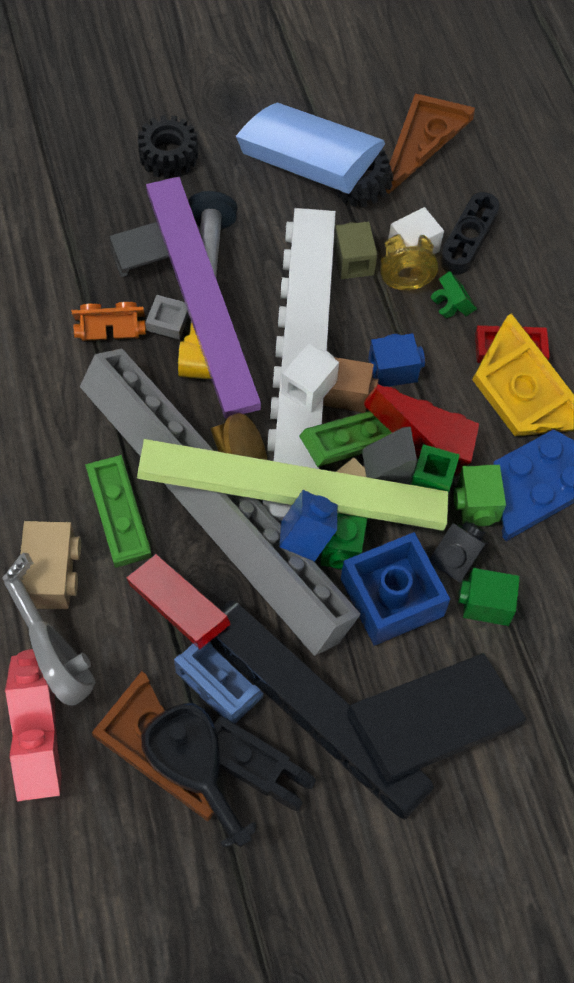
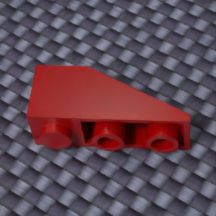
(428, 423)

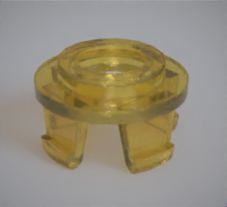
(420, 259)

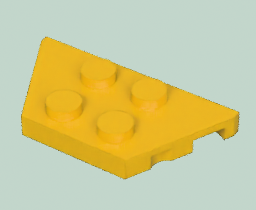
(524, 384)

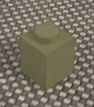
(355, 250)

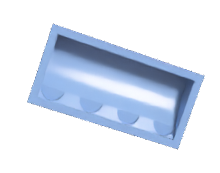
(309, 146)

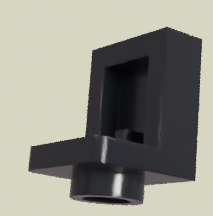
(459, 550)

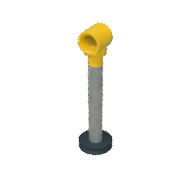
(212, 213)

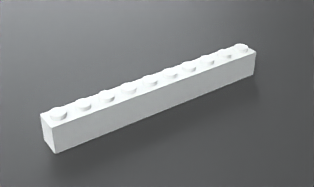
(304, 323)

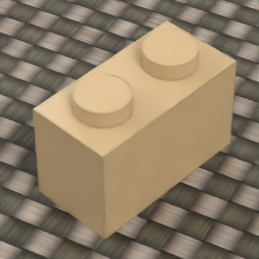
(52, 552)

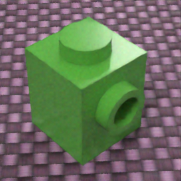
(480, 494)

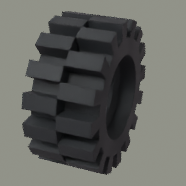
(167, 132)
(371, 185)

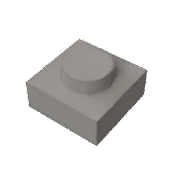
(167, 317)

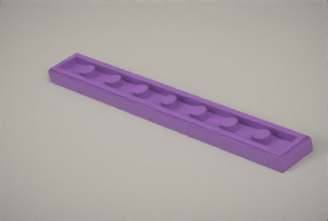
(203, 298)

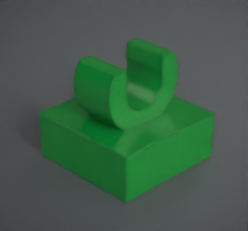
(456, 296)

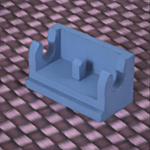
(217, 682)

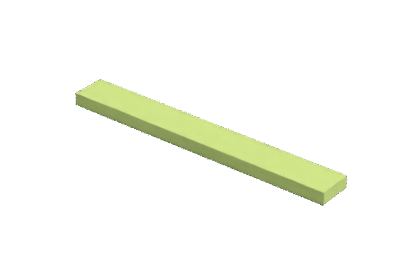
(284, 483)

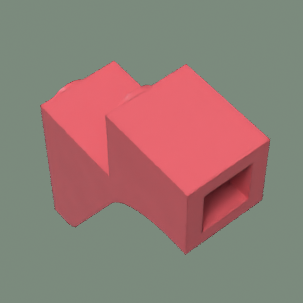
(33, 727)

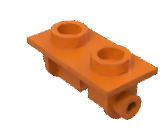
(122, 318)

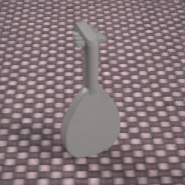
(59, 663)

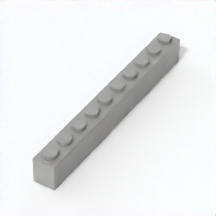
(236, 523)

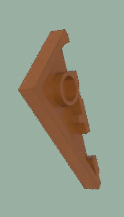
(425, 131)
(122, 734)

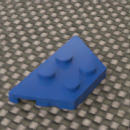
(536, 481)

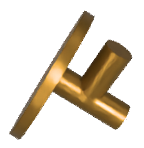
(239, 437)

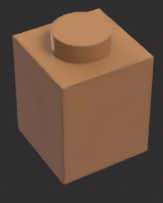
(352, 386)

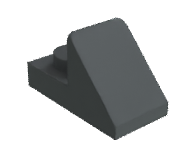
(391, 457)

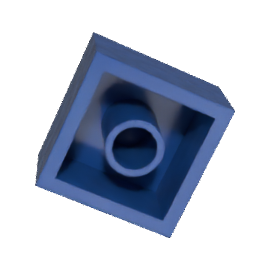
(394, 588)

